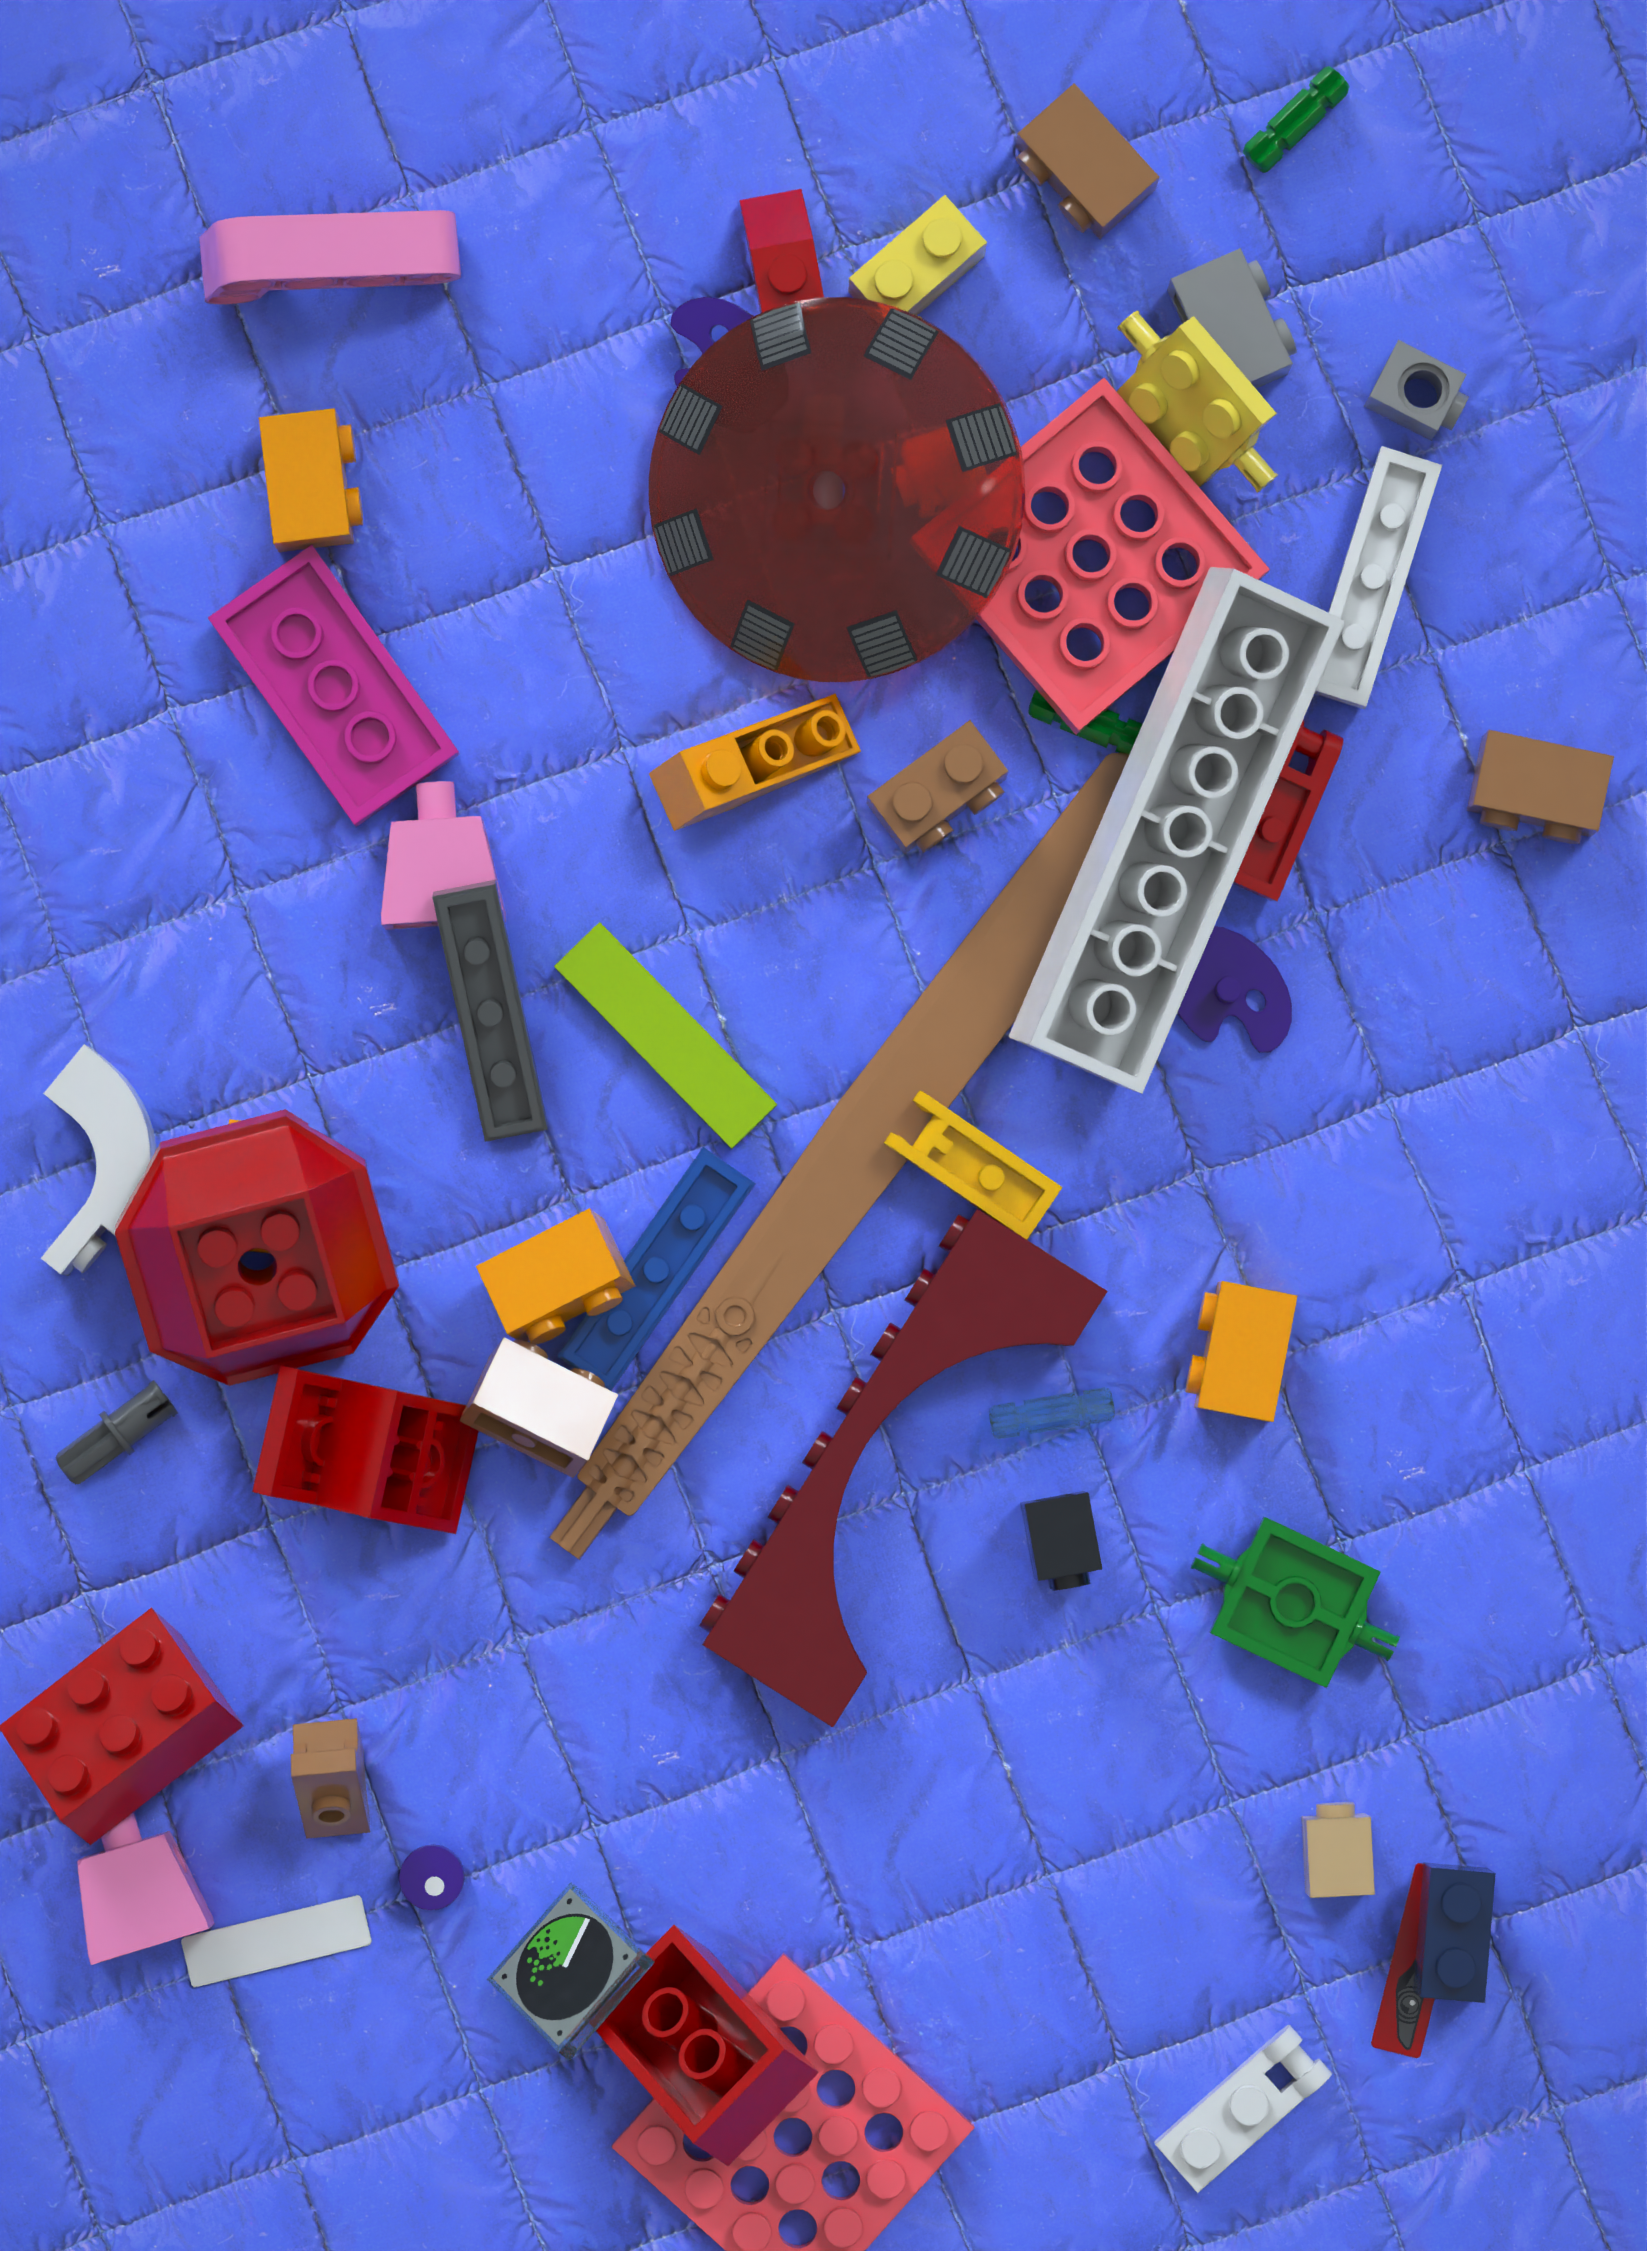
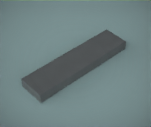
(490, 1010)

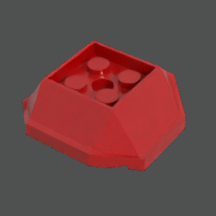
(245, 1189)

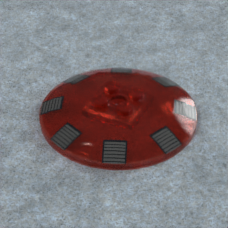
(924, 474)

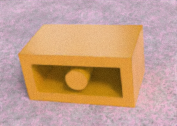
(308, 479)
(556, 1278)
(1242, 1350)

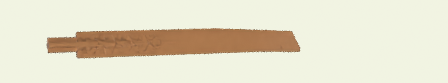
(841, 1171)

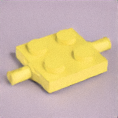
(1196, 401)

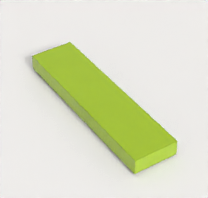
(665, 1035)

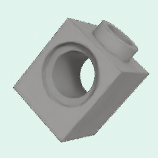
(1409, 364)

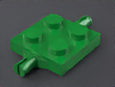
(1295, 1602)

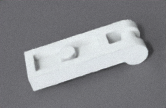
(1241, 2109)

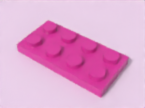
(333, 685)

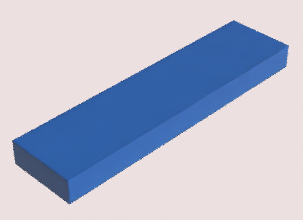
(660, 1267)

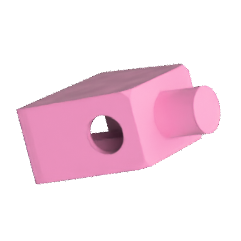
(432, 857)
(138, 1893)

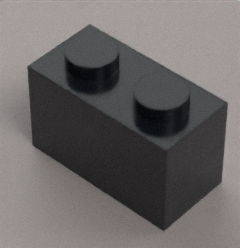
(1061, 1539)

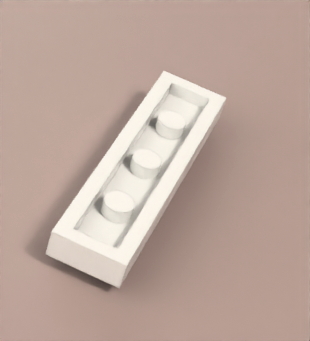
(1376, 571)

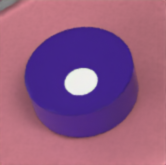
(431, 1877)

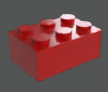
(120, 1726)
(705, 2048)

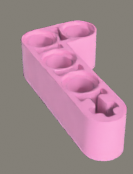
(325, 251)

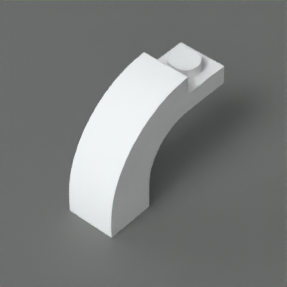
(123, 1146)

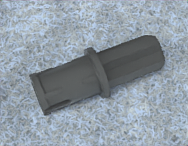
(115, 1433)

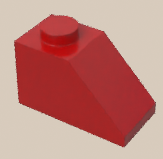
(781, 249)

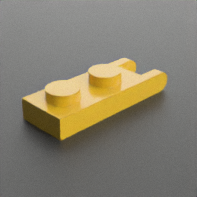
(978, 1168)

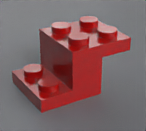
(366, 1450)

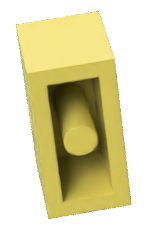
(921, 260)

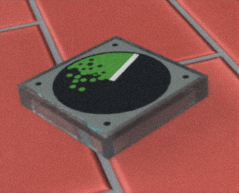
(570, 1971)

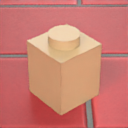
(1337, 1851)

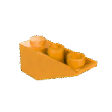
(753, 761)

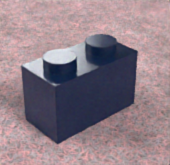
(1454, 1932)

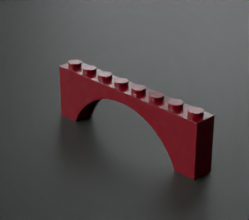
(786, 1611)

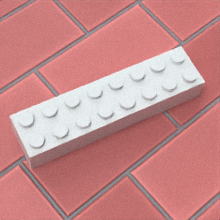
(1177, 828)

